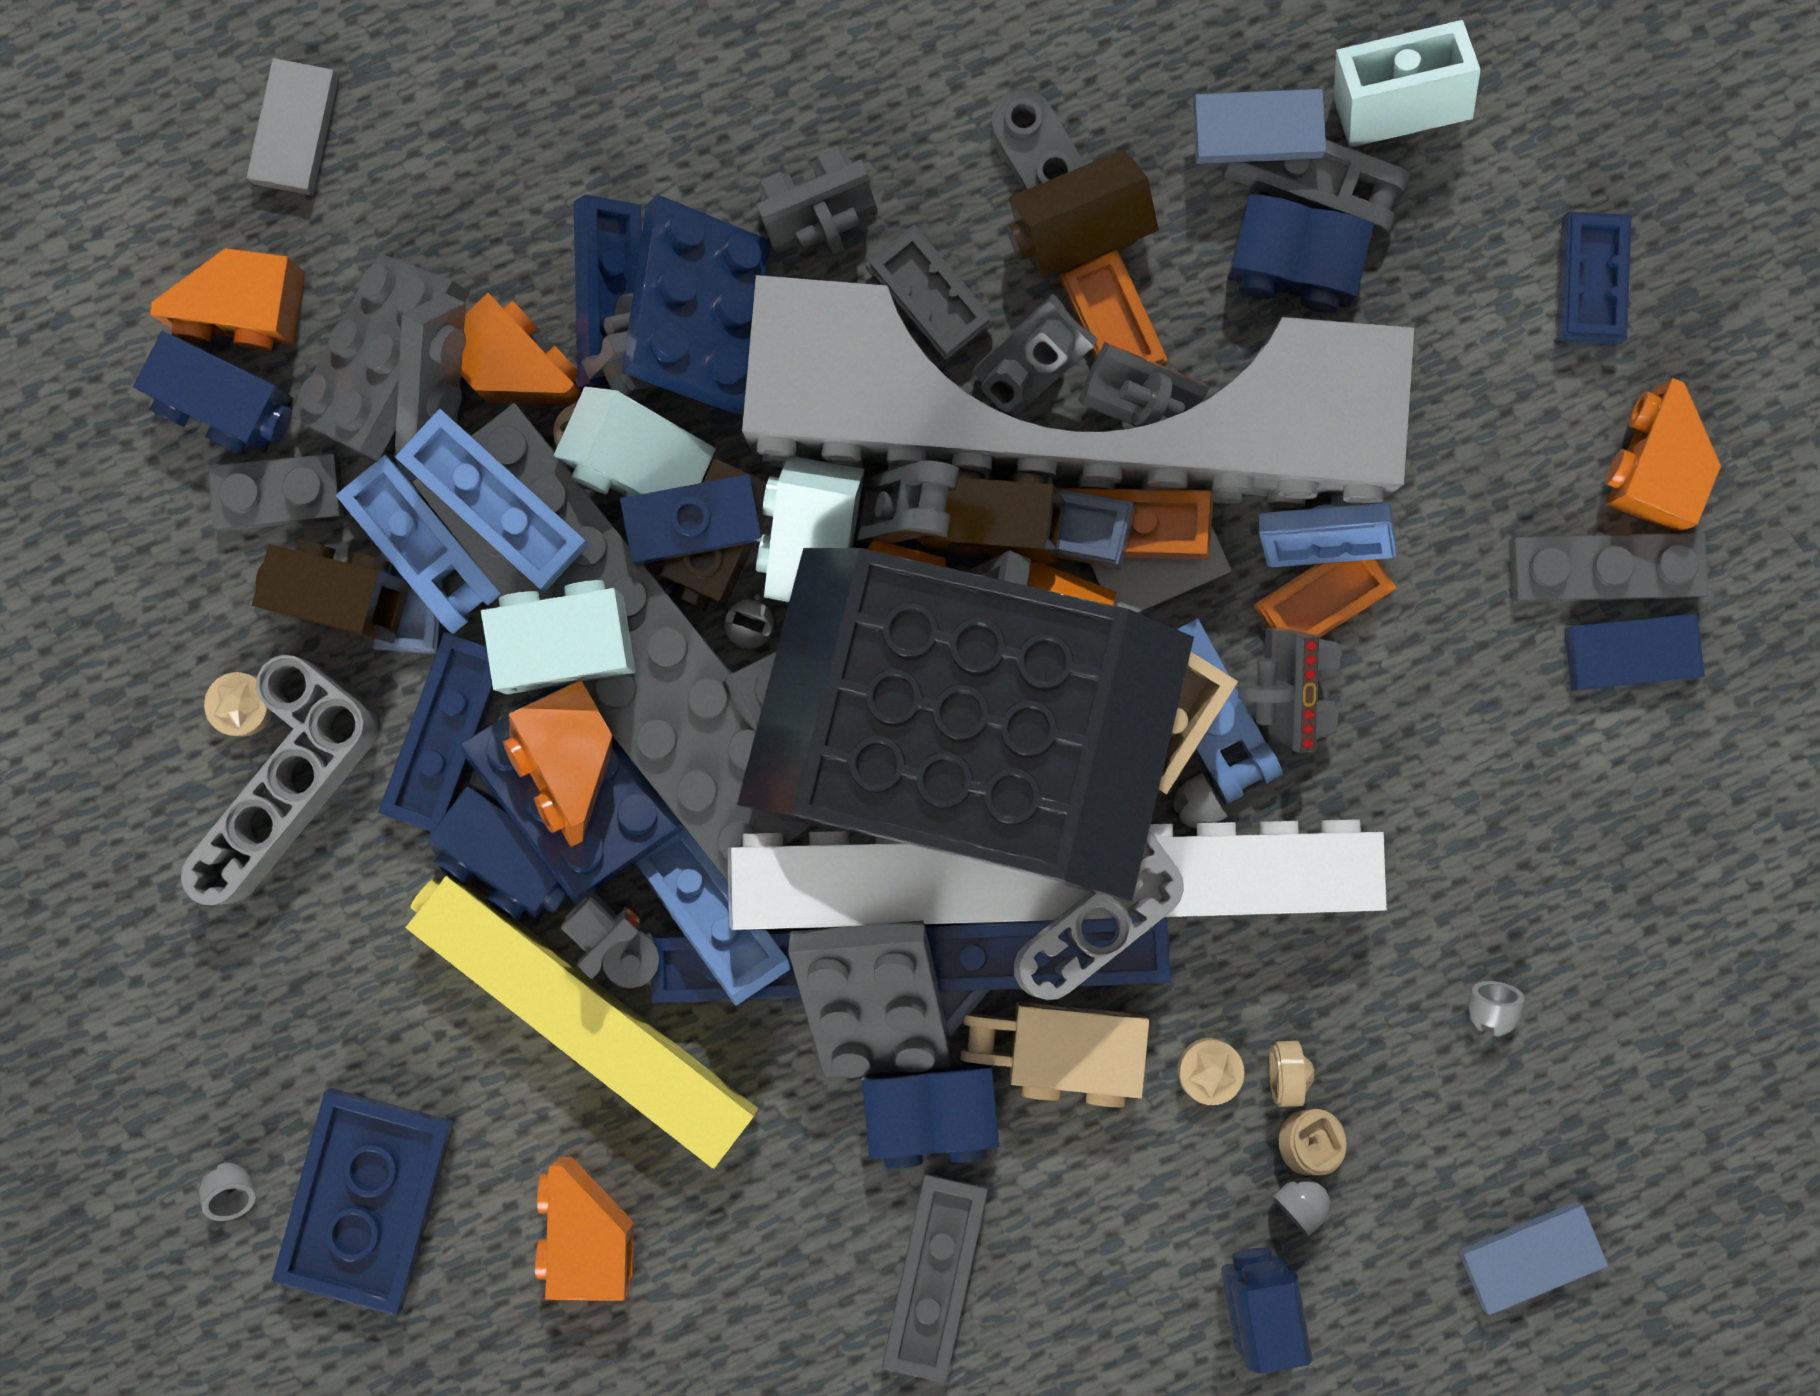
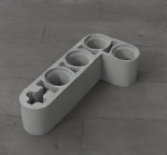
(272, 785)

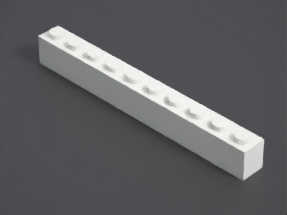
(905, 883)

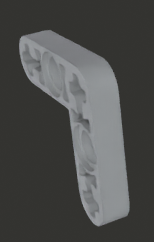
(1069, 971)

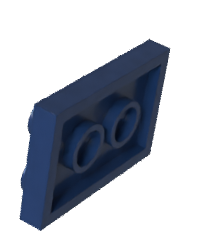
(694, 304)
(623, 827)
(363, 1201)

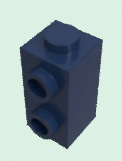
(214, 392)
(486, 845)

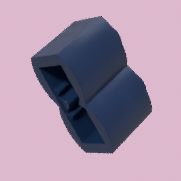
(1300, 253)
(930, 1114)
(1266, 1311)

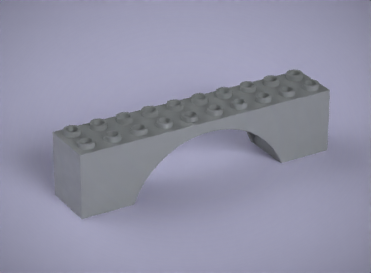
(1304, 421)

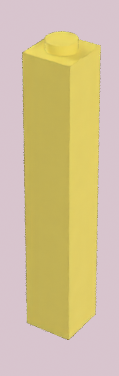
(581, 1018)

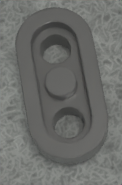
(1035, 147)

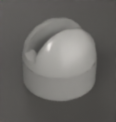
(746, 637)
(1198, 802)
(1495, 1006)
(214, 1197)
(1304, 1203)

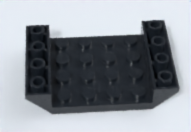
(968, 717)

